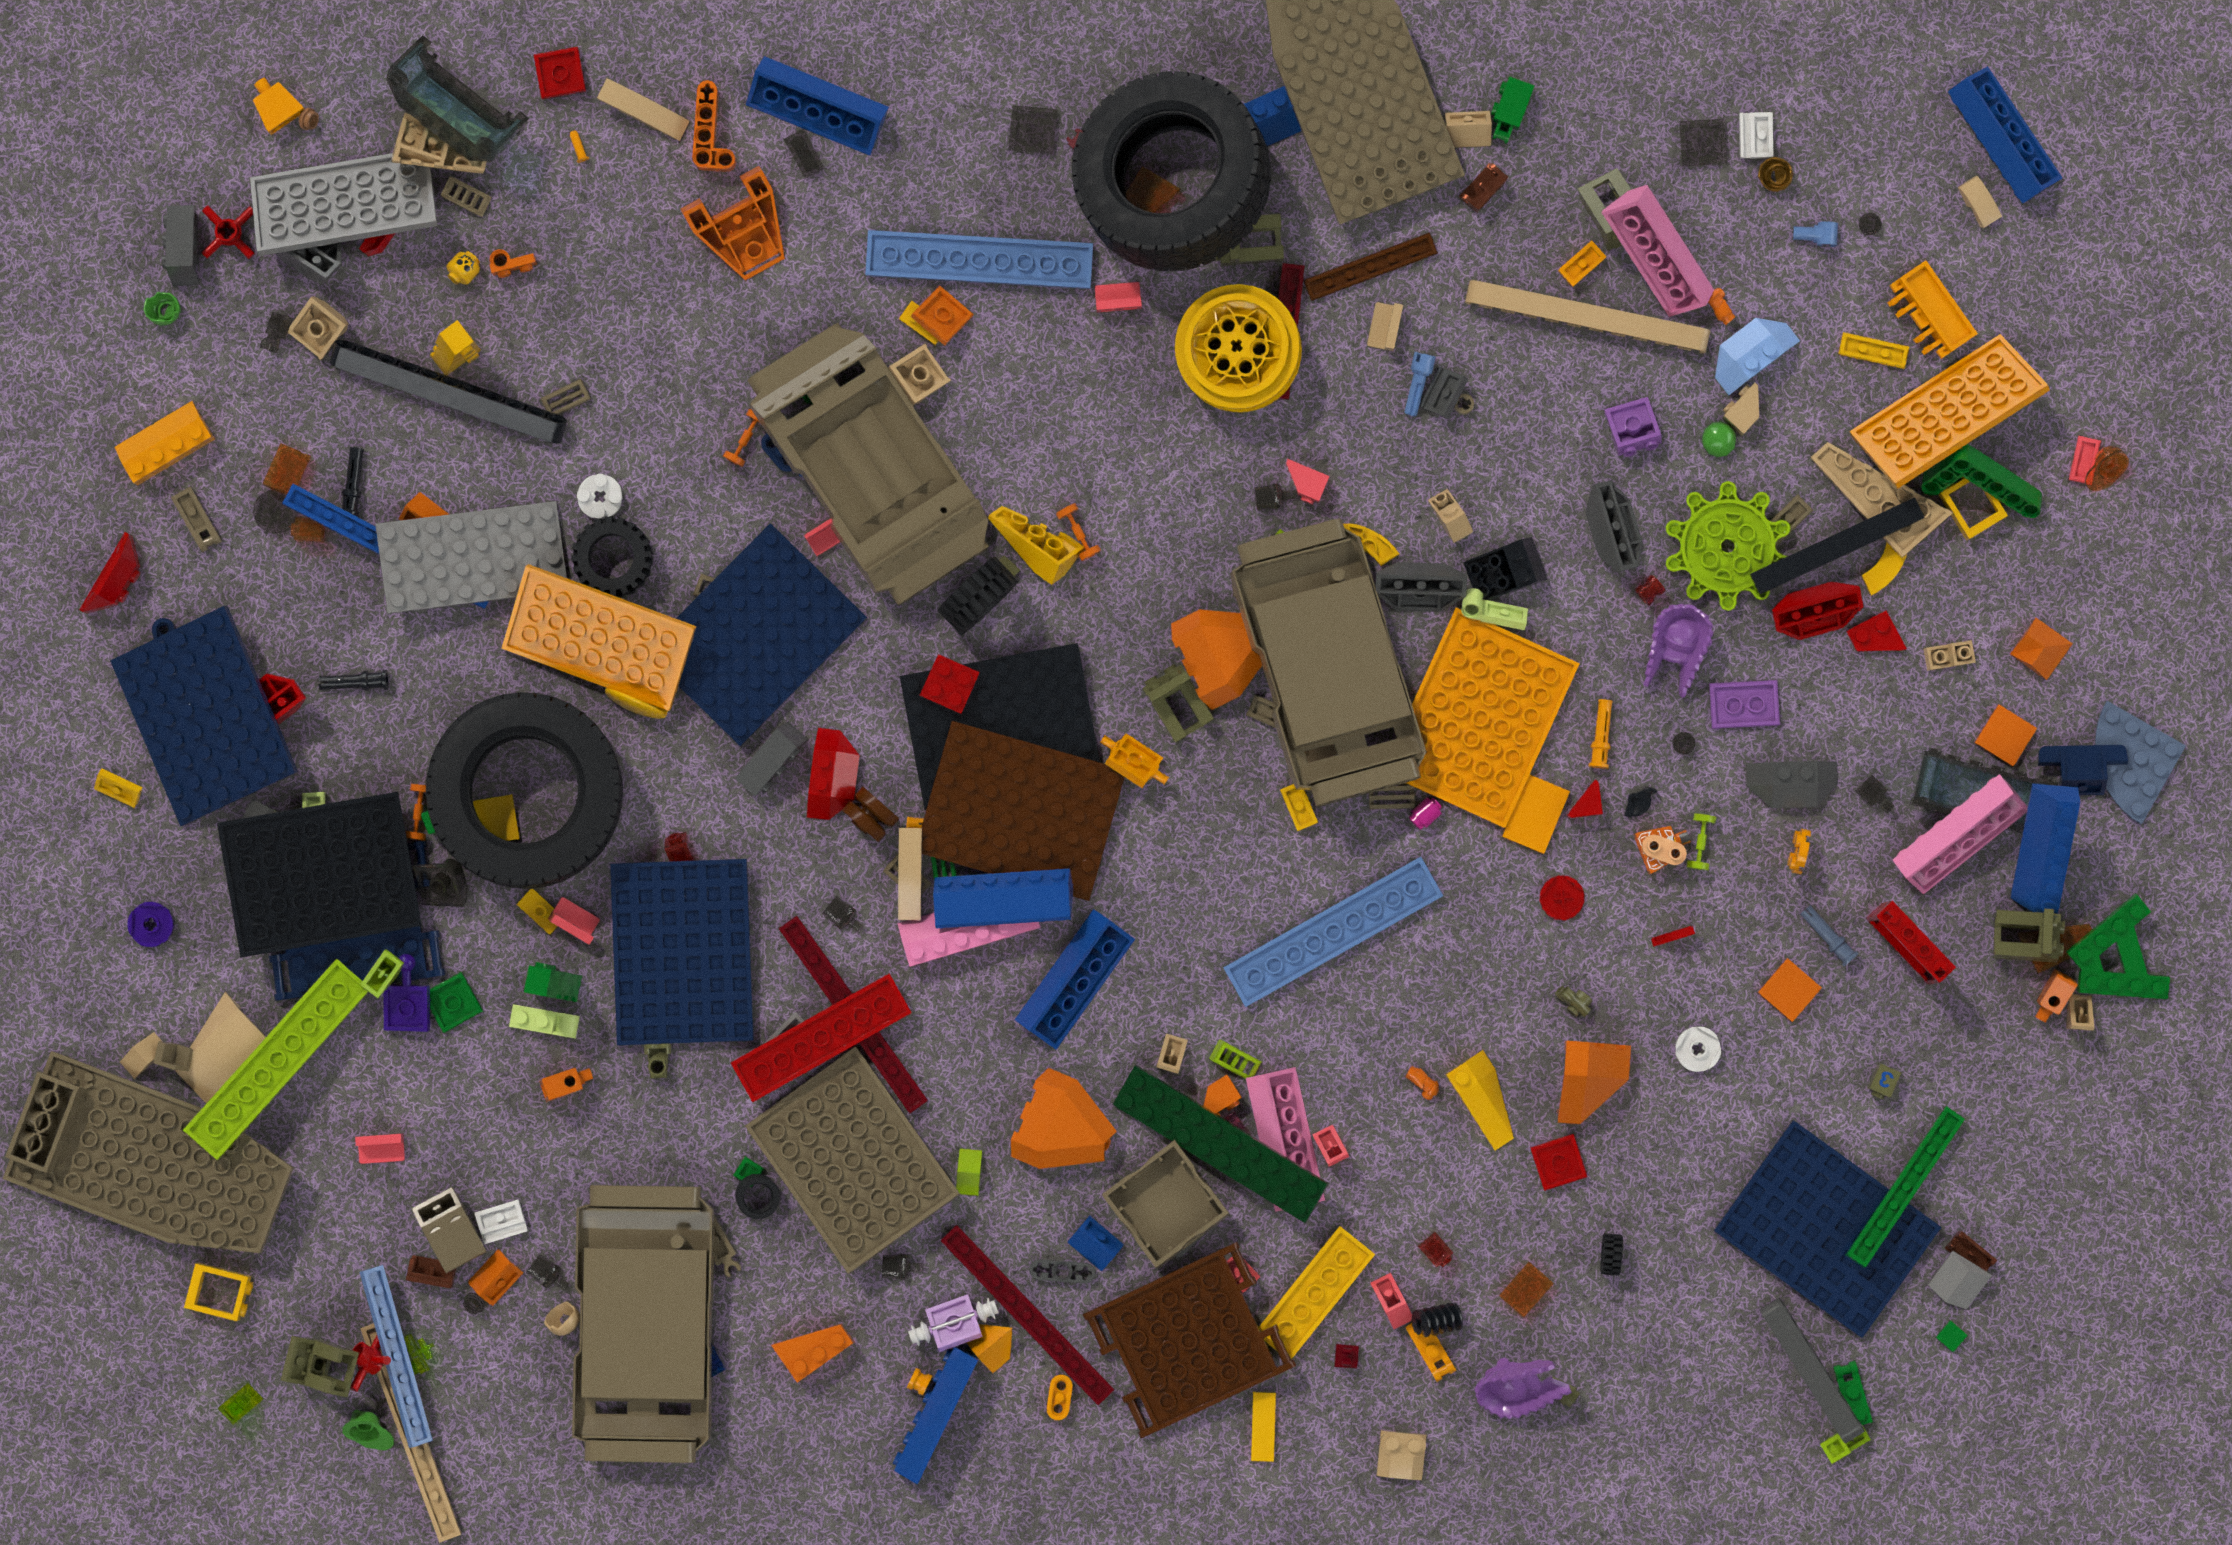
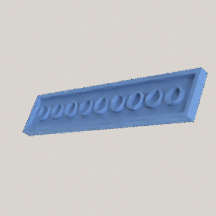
(979, 259)
(1333, 931)

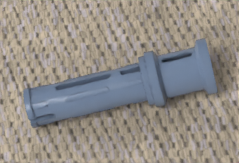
(1836, 943)

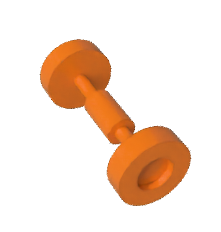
(747, 434)
(1077, 530)
(418, 809)

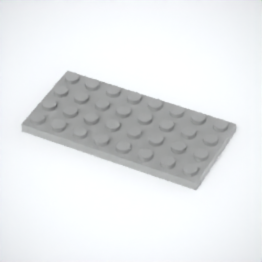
(340, 203)
(466, 555)

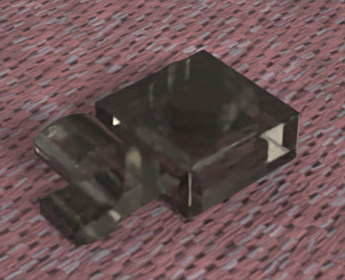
(276, 329)
(1872, 792)

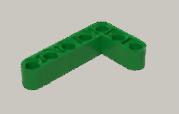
(1988, 476)

